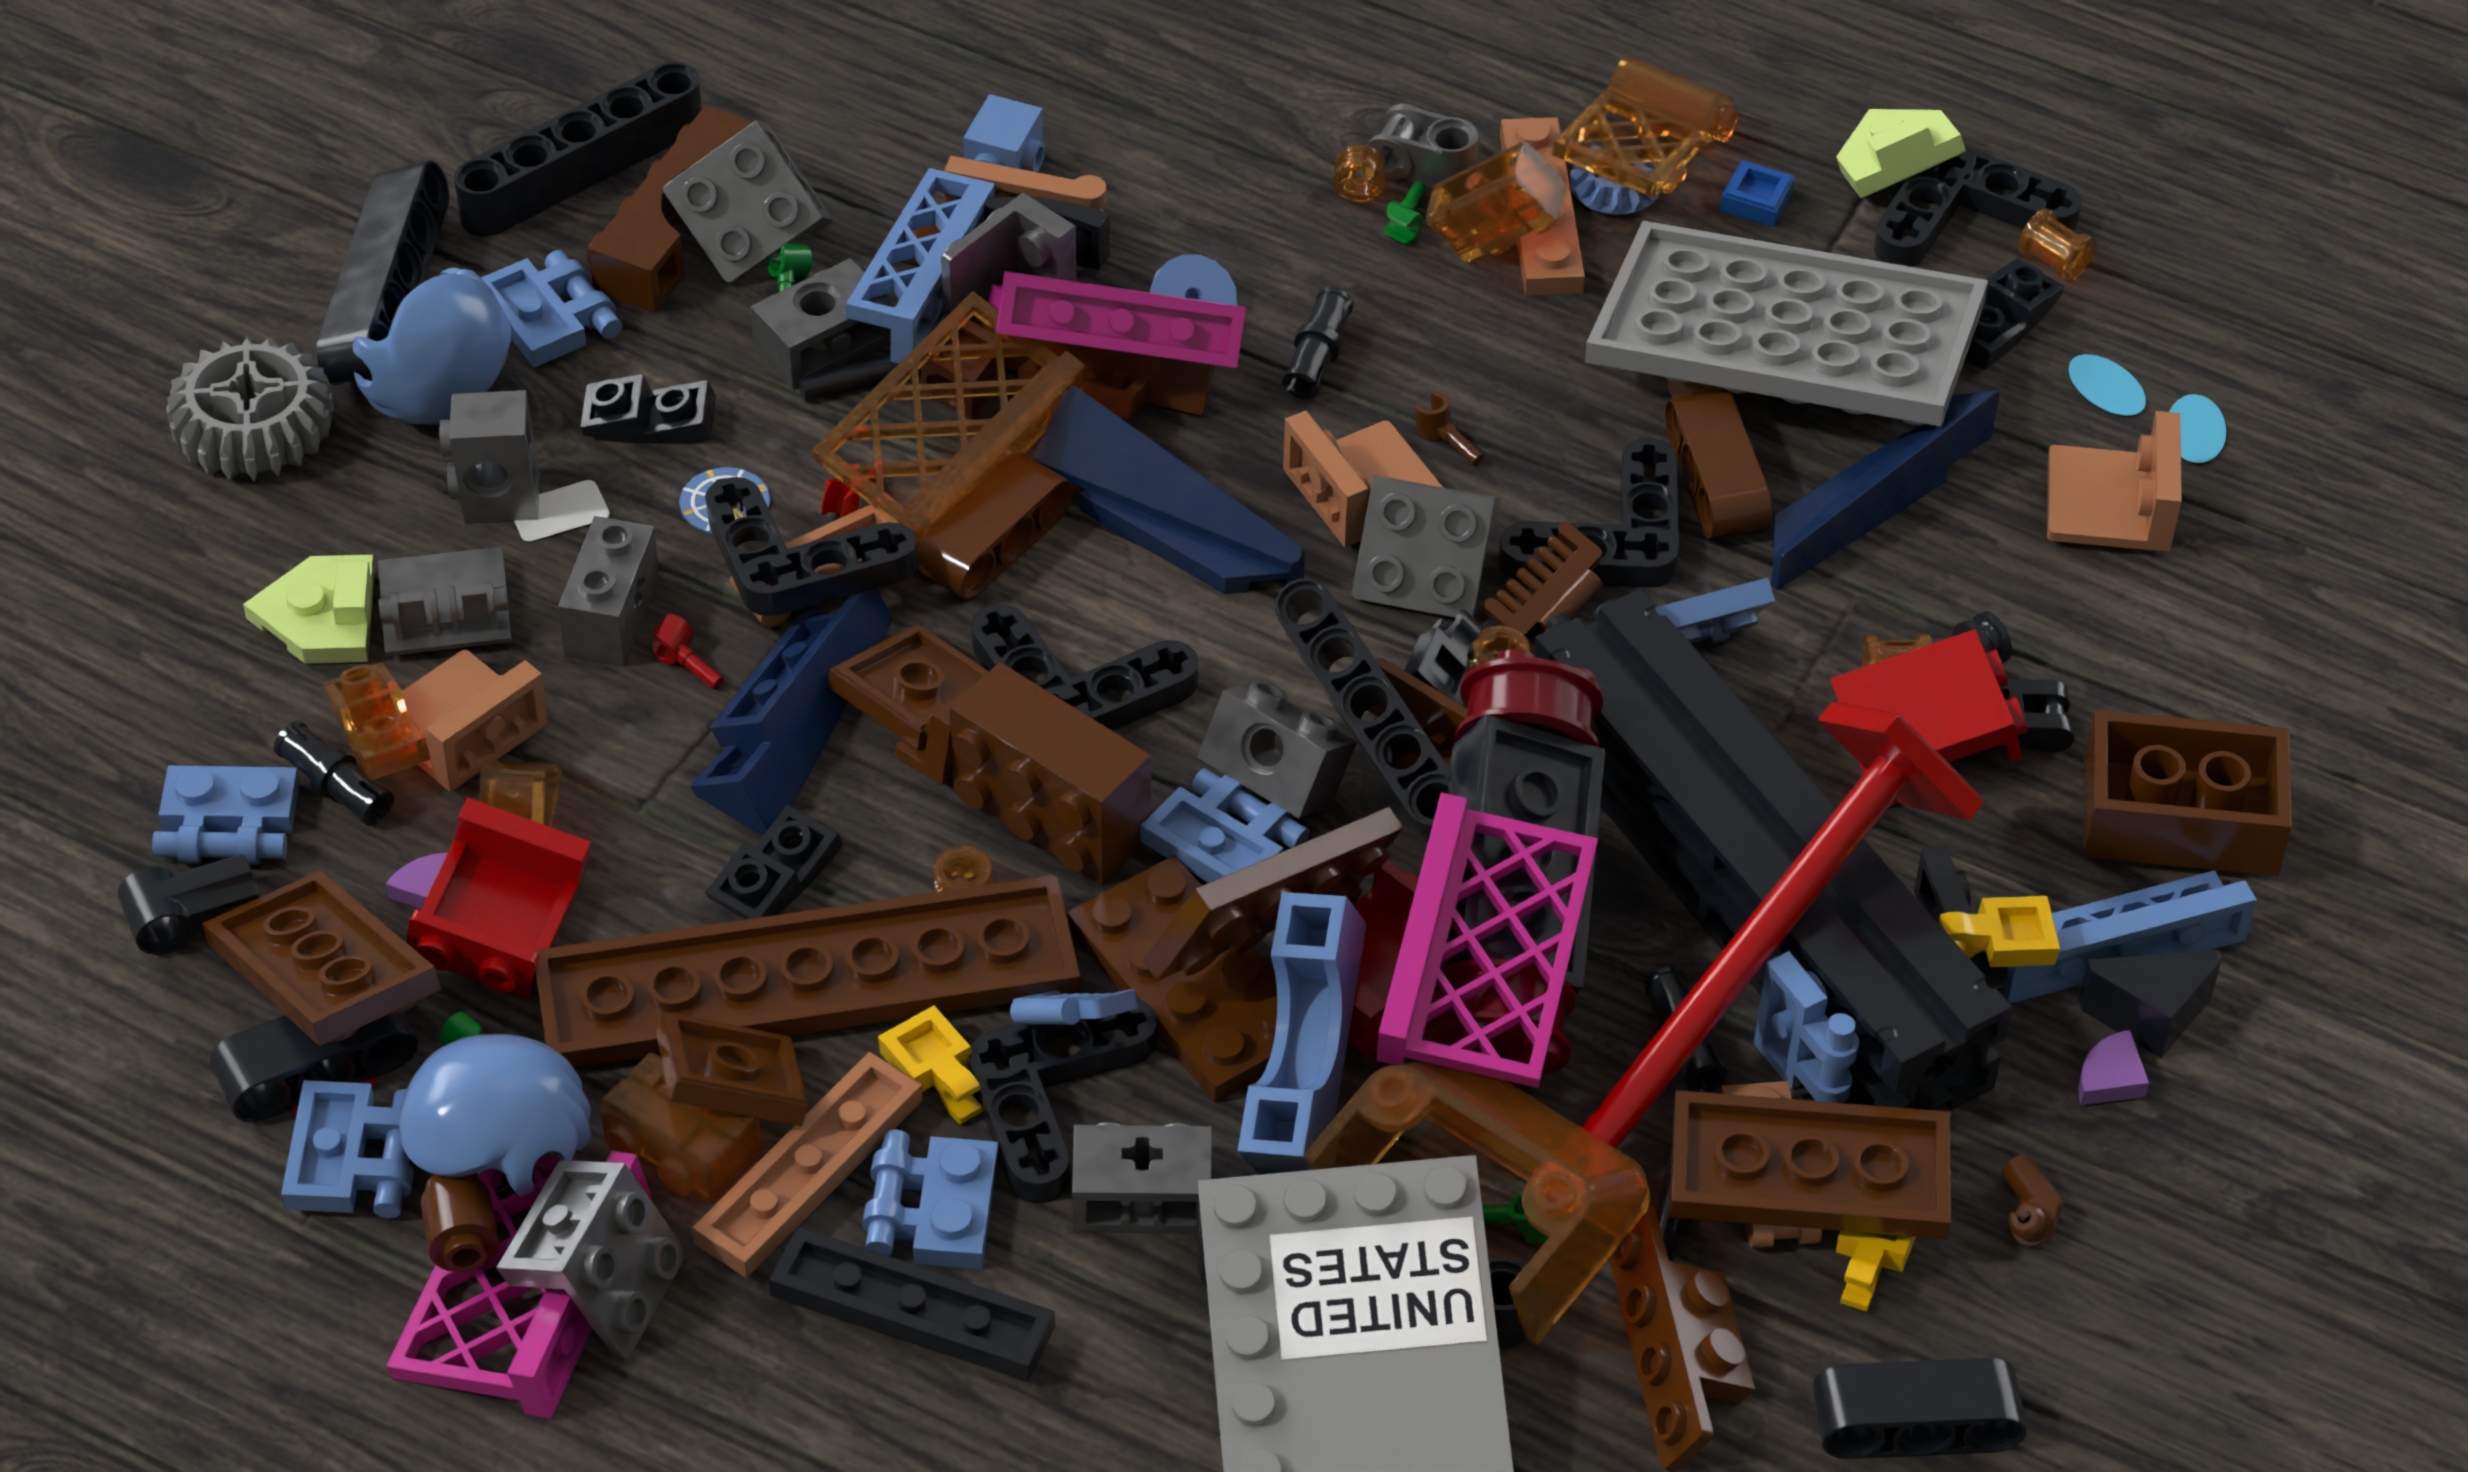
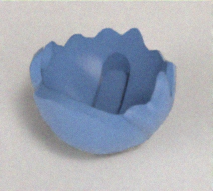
(441, 343)
(494, 1107)

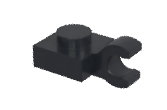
(1442, 654)

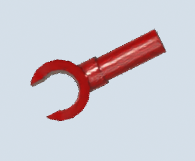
(840, 498)
(671, 644)

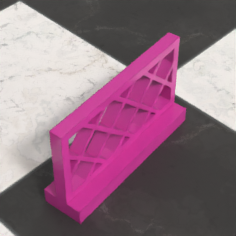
(1118, 319)
(1428, 930)
(551, 1332)

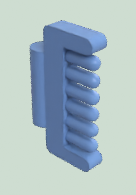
(1068, 1009)

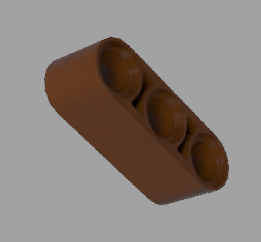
(1718, 464)
(993, 525)

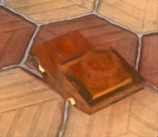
(376, 720)

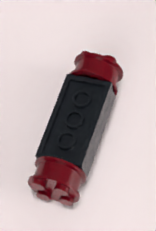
(1534, 761)

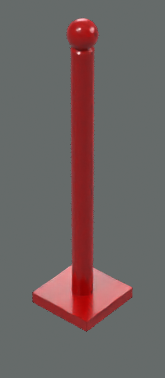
(1898, 768)

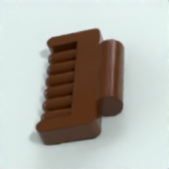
(1562, 592)

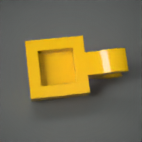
(2008, 929)
(934, 1056)
(1868, 1255)

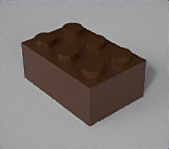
(1050, 773)
(2186, 793)

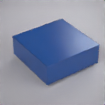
(1757, 193)

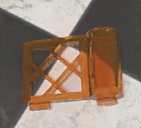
(1658, 106)

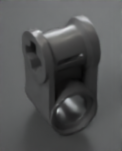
(1427, 145)

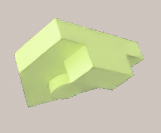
(1896, 146)
(320, 608)

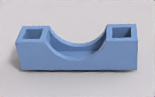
(1316, 975)

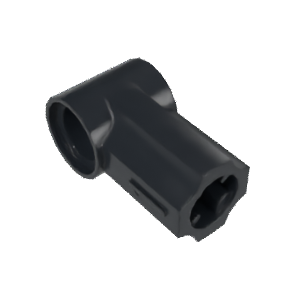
(168, 907)

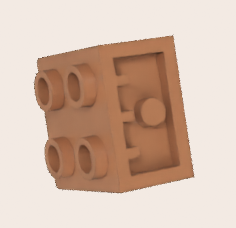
(1340, 472)
(2118, 494)
(474, 714)

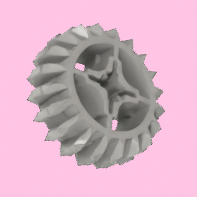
(250, 408)

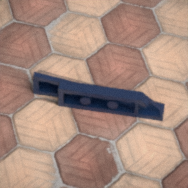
(1877, 486)
(1161, 500)
(787, 712)

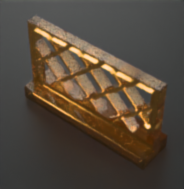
(996, 439)

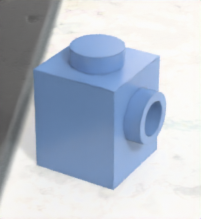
(1006, 134)

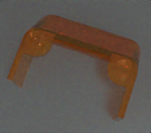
(1576, 1186)

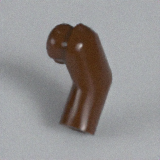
(2038, 1204)

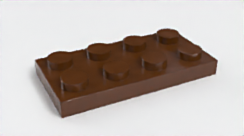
(1245, 904)
(321, 958)
(1211, 1021)
(1811, 1164)

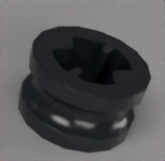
(1990, 632)

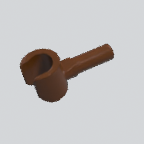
(1438, 425)

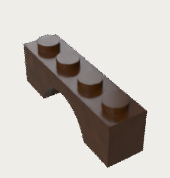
(639, 250)

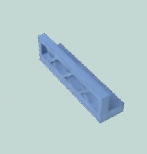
(921, 287)
(2160, 919)

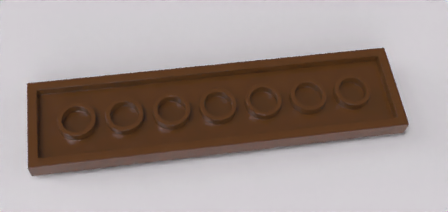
(810, 968)

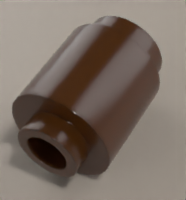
(459, 1222)

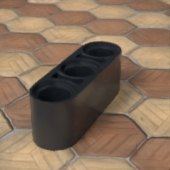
(267, 1063)
(1919, 1408)

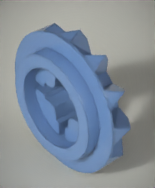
(1607, 195)

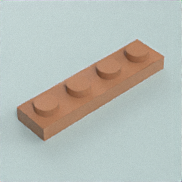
(1553, 259)
(807, 1165)

